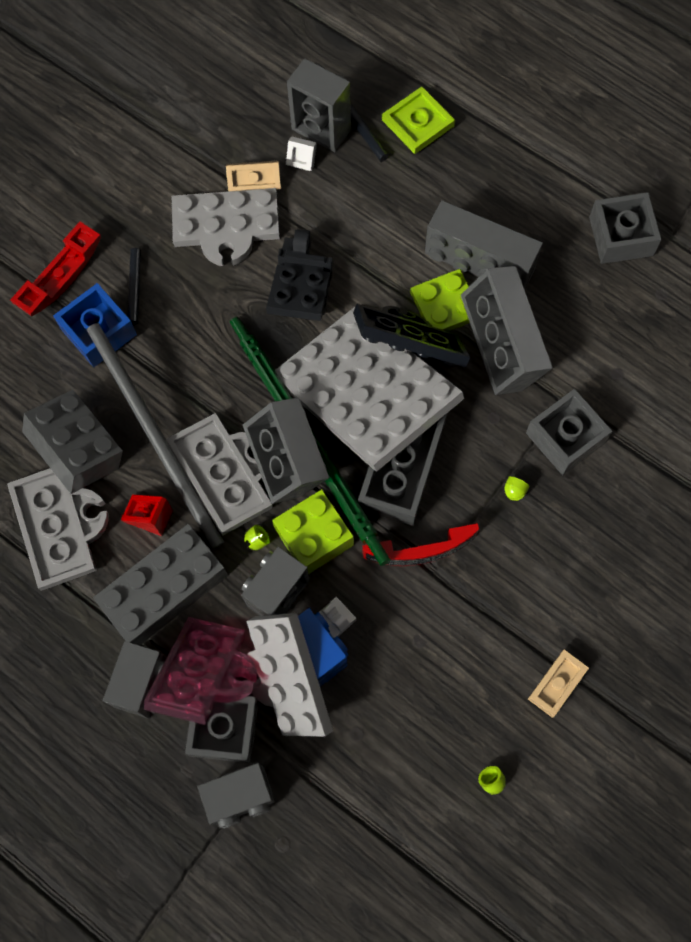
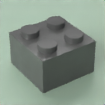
(624, 228)
(568, 431)
(275, 584)
(133, 678)
(227, 732)
(237, 795)

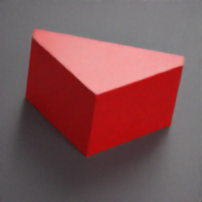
(148, 513)

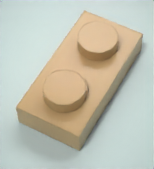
(253, 176)
(558, 683)

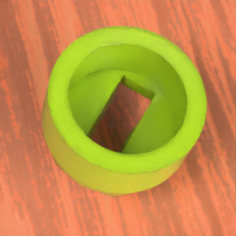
(515, 488)
(257, 537)
(492, 780)

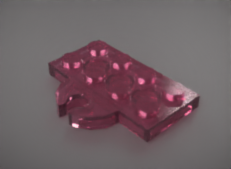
(202, 672)

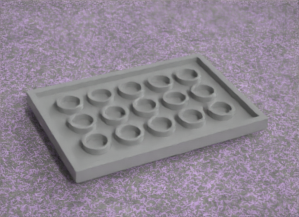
(367, 391)

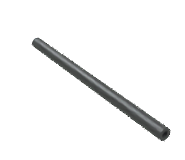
(155, 436)

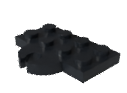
(410, 333)

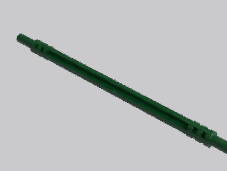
(335, 481)

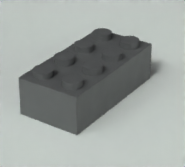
(478, 243)
(505, 330)
(400, 484)
(160, 586)

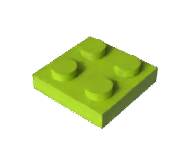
(418, 120)
(441, 300)

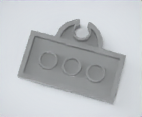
(225, 221)
(221, 472)
(56, 527)
(287, 675)

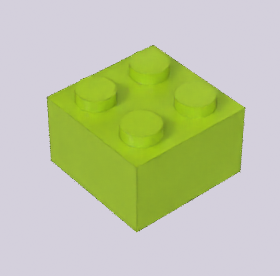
(313, 531)

